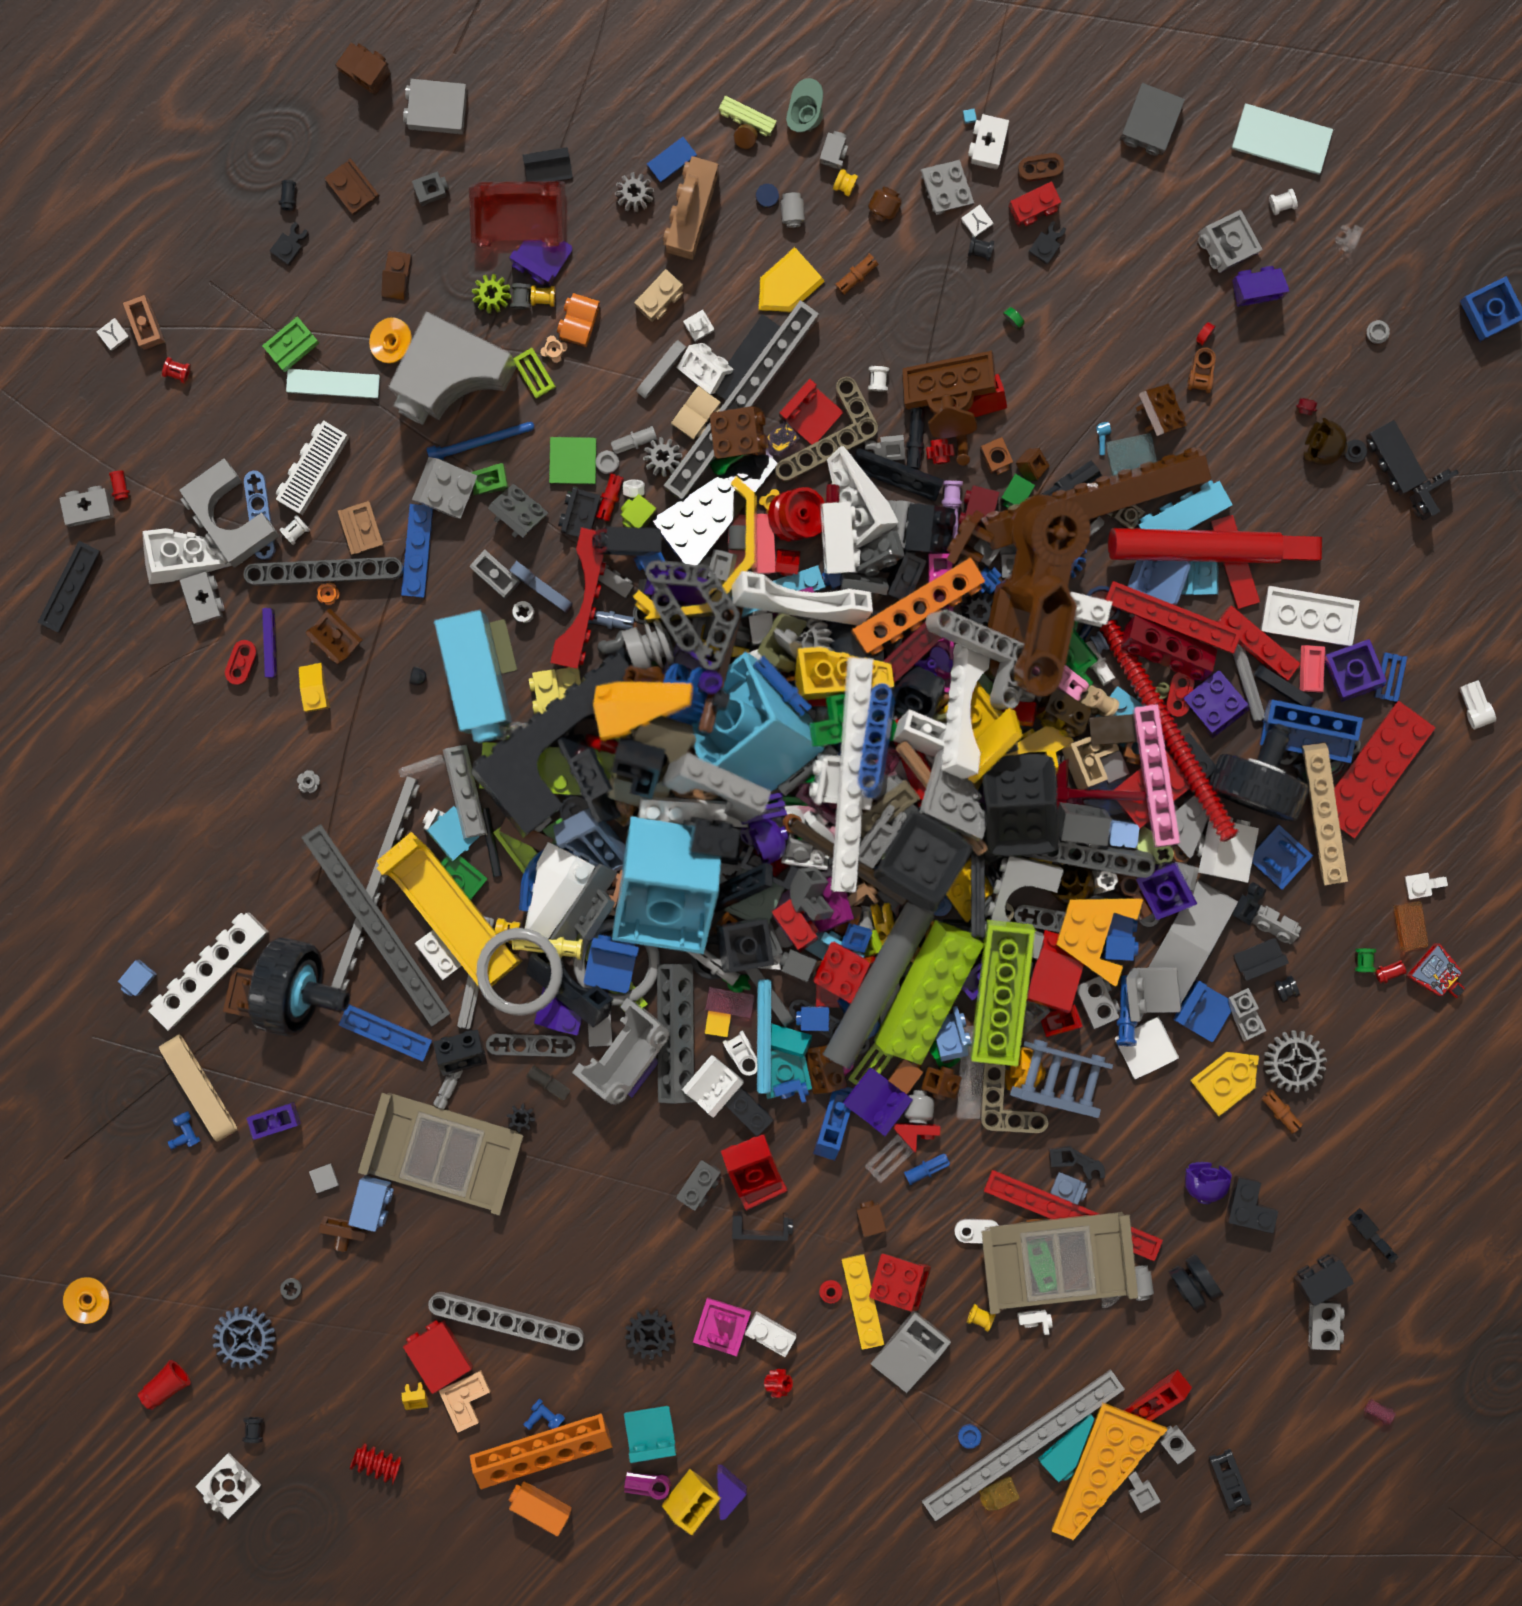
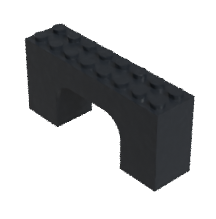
(511, 770)

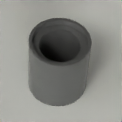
(737, 537)

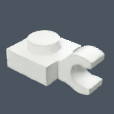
(1420, 885)

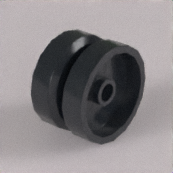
(1194, 1284)

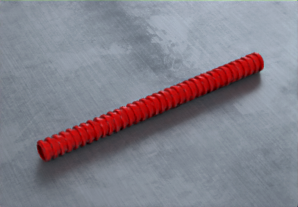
(1171, 735)

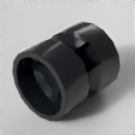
(573, 806)

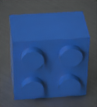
(1492, 308)

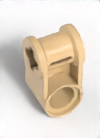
(1100, 702)

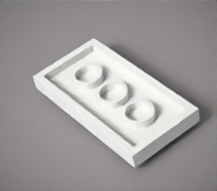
(1309, 616)

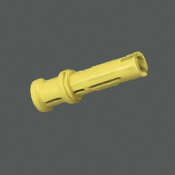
(563, 947)

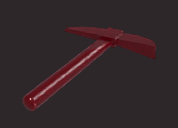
(1065, 793)

